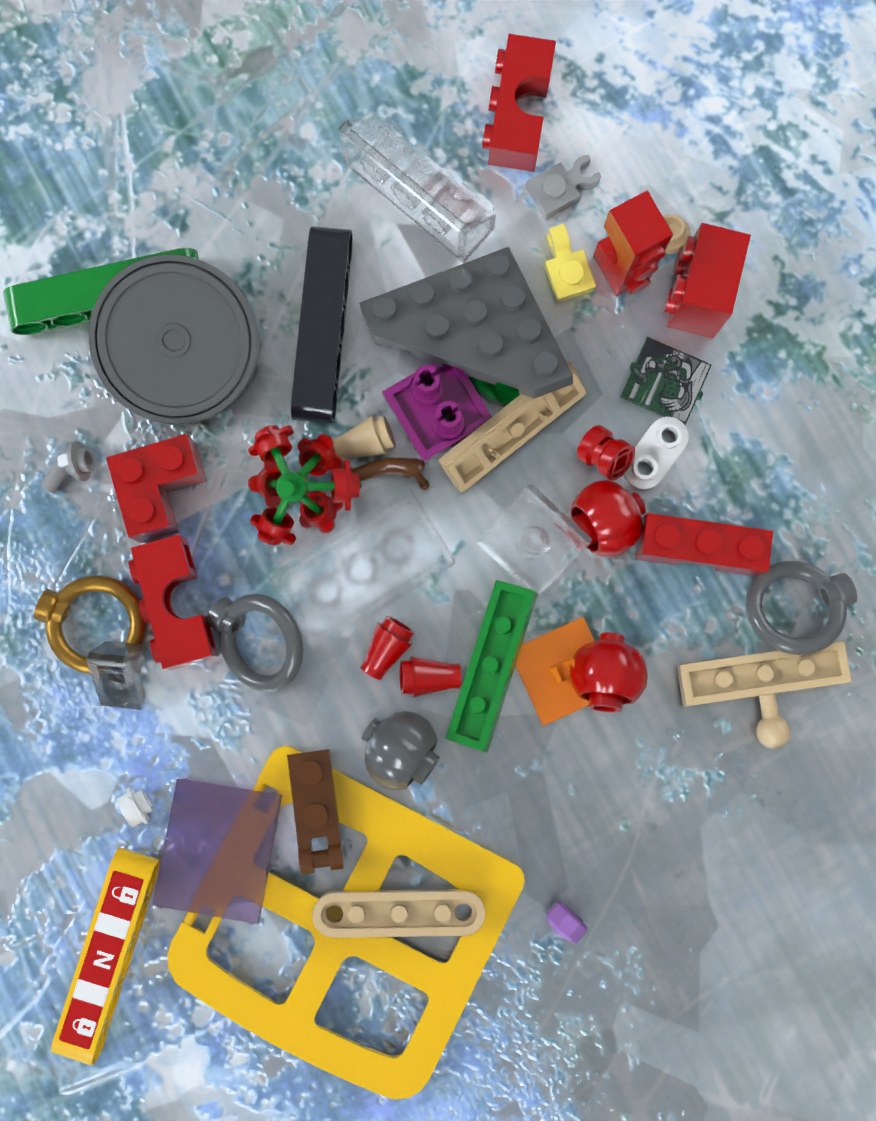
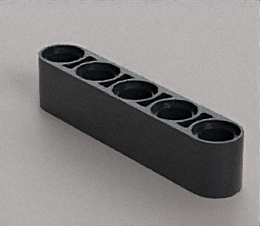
(321, 325)

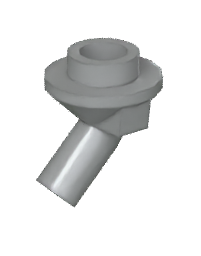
(76, 461)

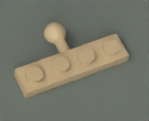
(763, 676)

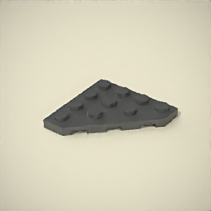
(476, 321)

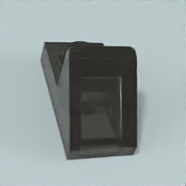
(116, 674)

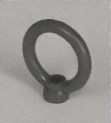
(835, 593)
(229, 617)

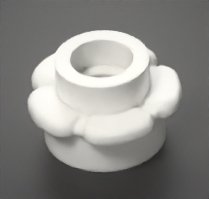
(135, 806)

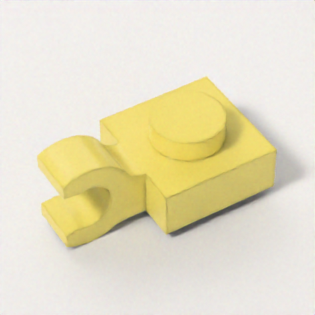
(569, 270)

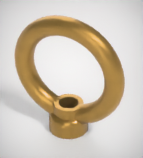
(55, 606)

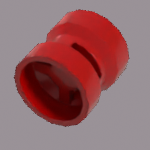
(608, 454)

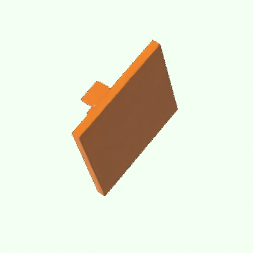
(546, 670)

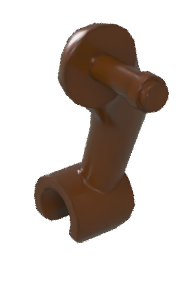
(393, 466)

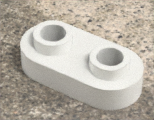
(656, 453)

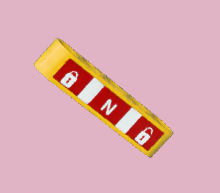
(105, 956)

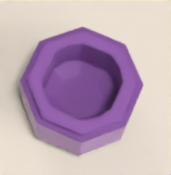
(566, 922)

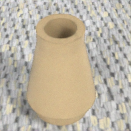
(365, 439)

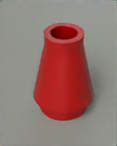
(387, 645)
(427, 676)

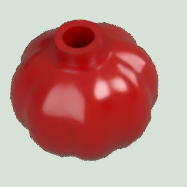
(608, 517)
(609, 673)

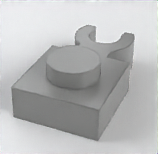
(558, 189)

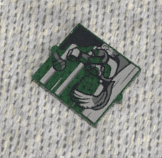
(665, 380)

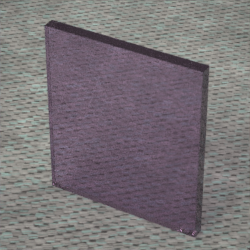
(217, 850)

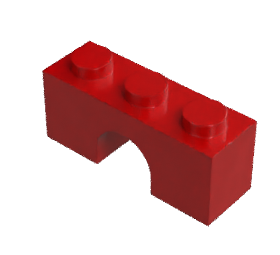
(525, 72)
(634, 244)
(706, 543)
(159, 570)

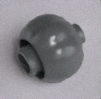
(400, 750)

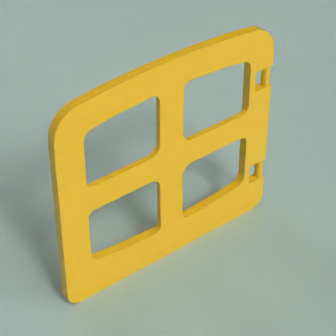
(291, 1026)

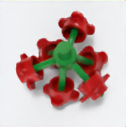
(281, 486)

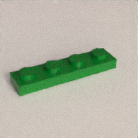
(491, 666)

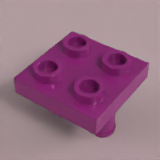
(436, 408)

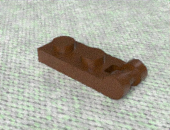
(315, 810)

